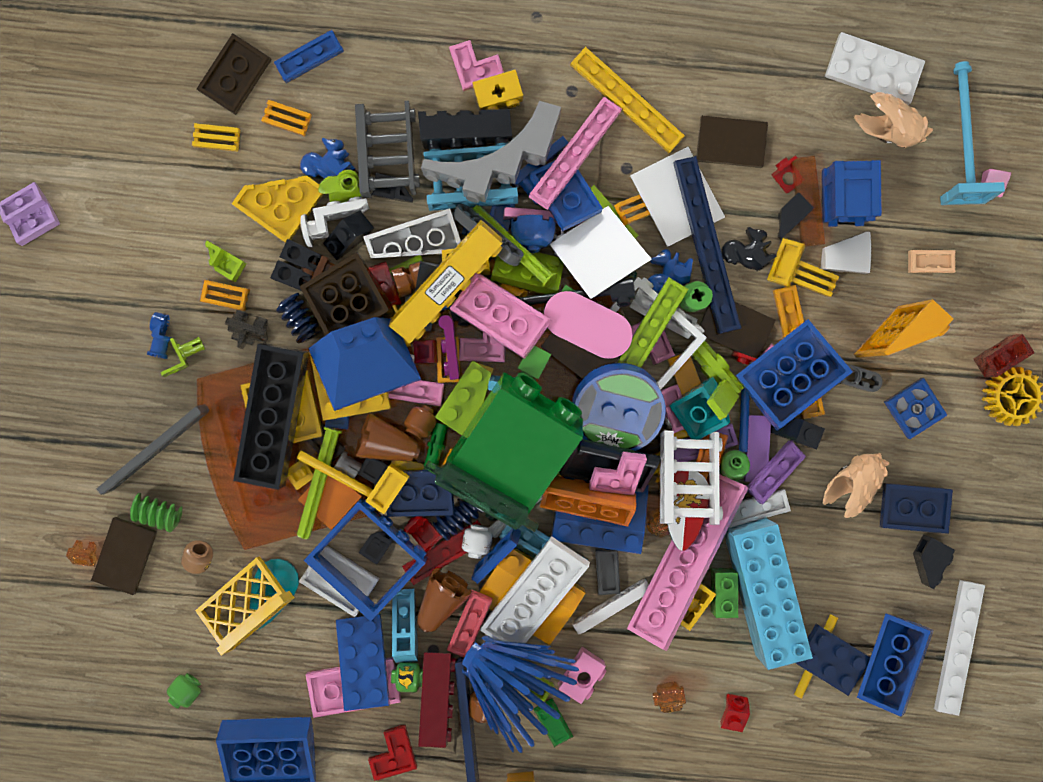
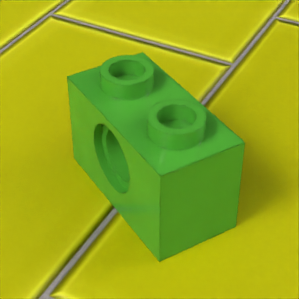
(534, 362)
(725, 586)

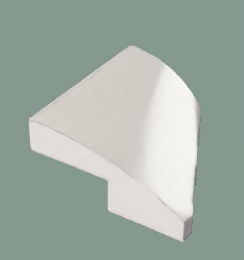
(848, 255)

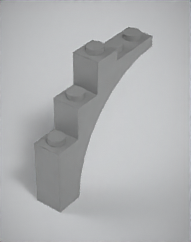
(504, 164)

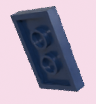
(421, 497)
(916, 508)
(834, 660)

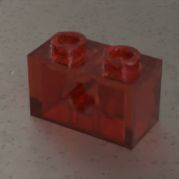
(1004, 355)

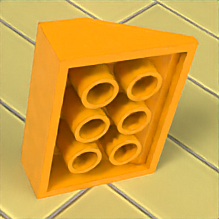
(905, 328)
(508, 572)

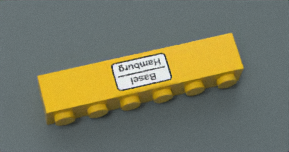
(446, 281)

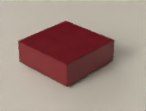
(425, 351)

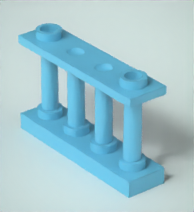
(441, 201)

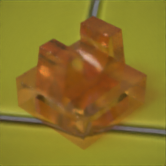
(82, 556)

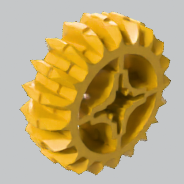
(1008, 412)

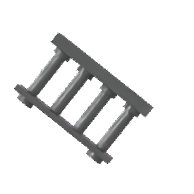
(365, 140)

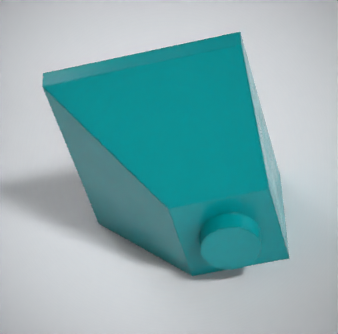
(695, 412)

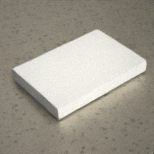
(356, 574)

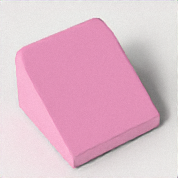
(993, 175)

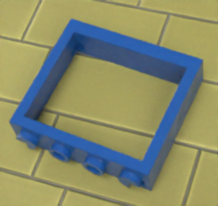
(345, 586)

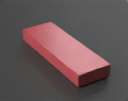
(469, 623)

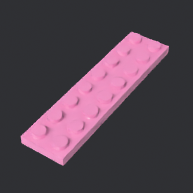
(682, 573)

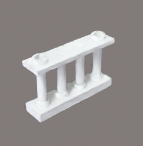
(669, 488)

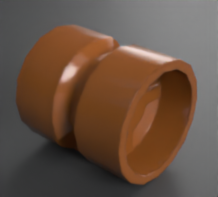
(405, 279)

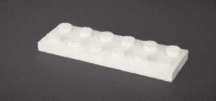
(535, 593)

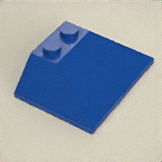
(362, 362)

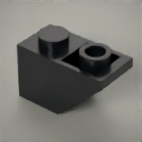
(348, 234)
(931, 560)

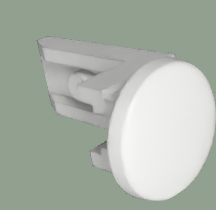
(334, 210)

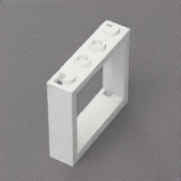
(680, 317)

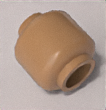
(197, 557)

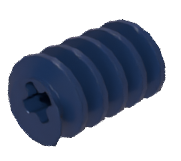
(297, 319)
(450, 522)

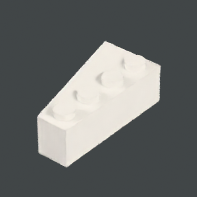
(416, 237)

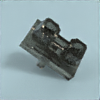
(247, 333)

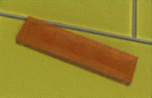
(806, 183)

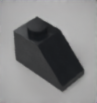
(800, 432)

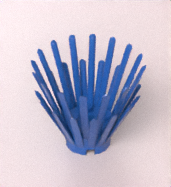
(495, 673)

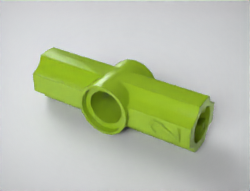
(715, 366)

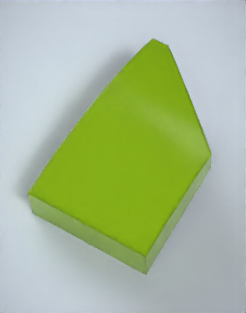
(224, 262)

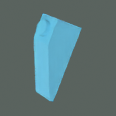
(404, 627)

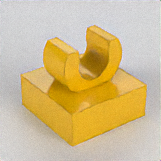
(300, 474)

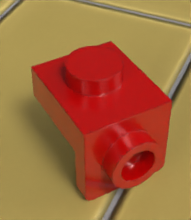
(423, 532)
(736, 713)

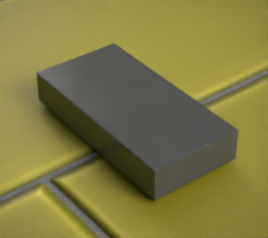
(607, 572)

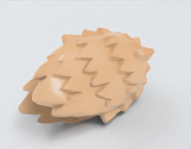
(899, 124)
(859, 478)

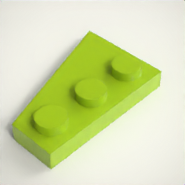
(465, 398)

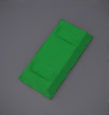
(557, 728)

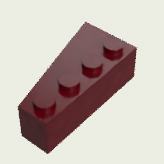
(435, 700)

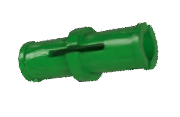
(436, 443)

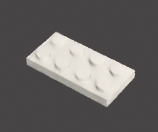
(874, 68)

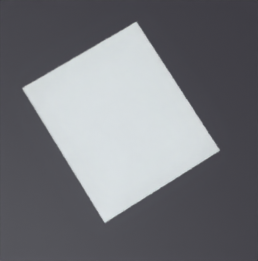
(663, 197)
(600, 252)

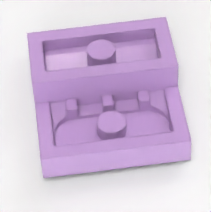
(28, 214)

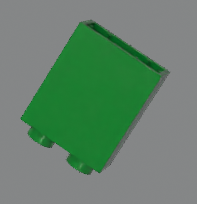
(519, 439)

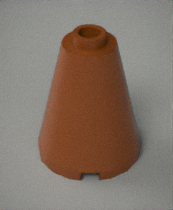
(385, 442)
(441, 599)

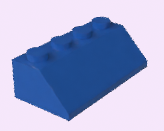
(895, 664)

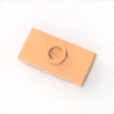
(931, 261)

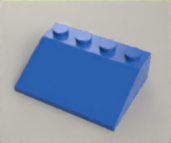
(793, 374)
(603, 534)
(267, 750)

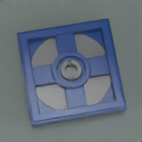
(915, 408)

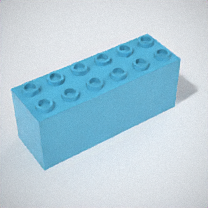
(768, 593)

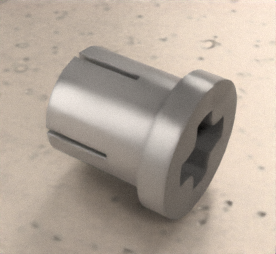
(344, 464)

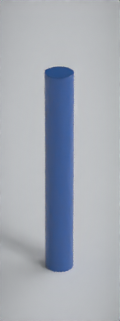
(744, 421)

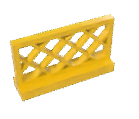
(256, 619)

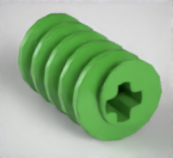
(703, 294)
(154, 514)

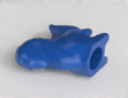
(330, 164)
(672, 268)

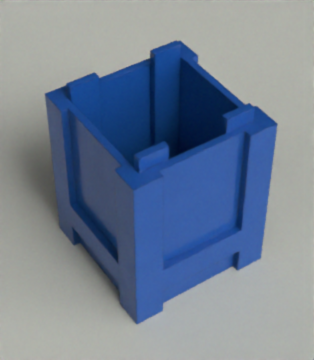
(851, 192)

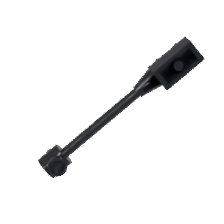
(620, 292)

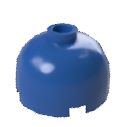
(533, 231)

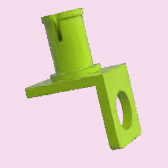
(183, 351)

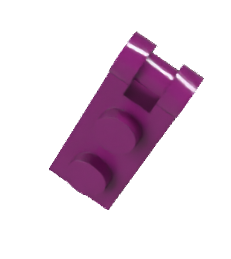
(449, 346)

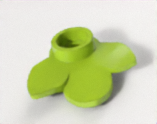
(339, 189)

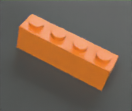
(577, 499)

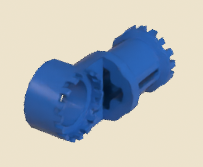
(160, 342)

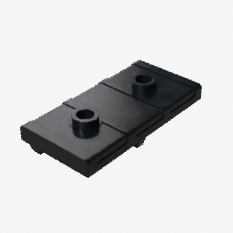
(594, 454)

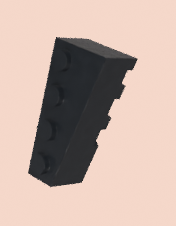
(464, 128)

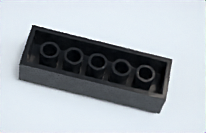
(271, 416)

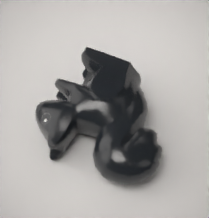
(753, 254)

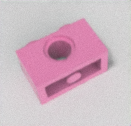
(587, 663)

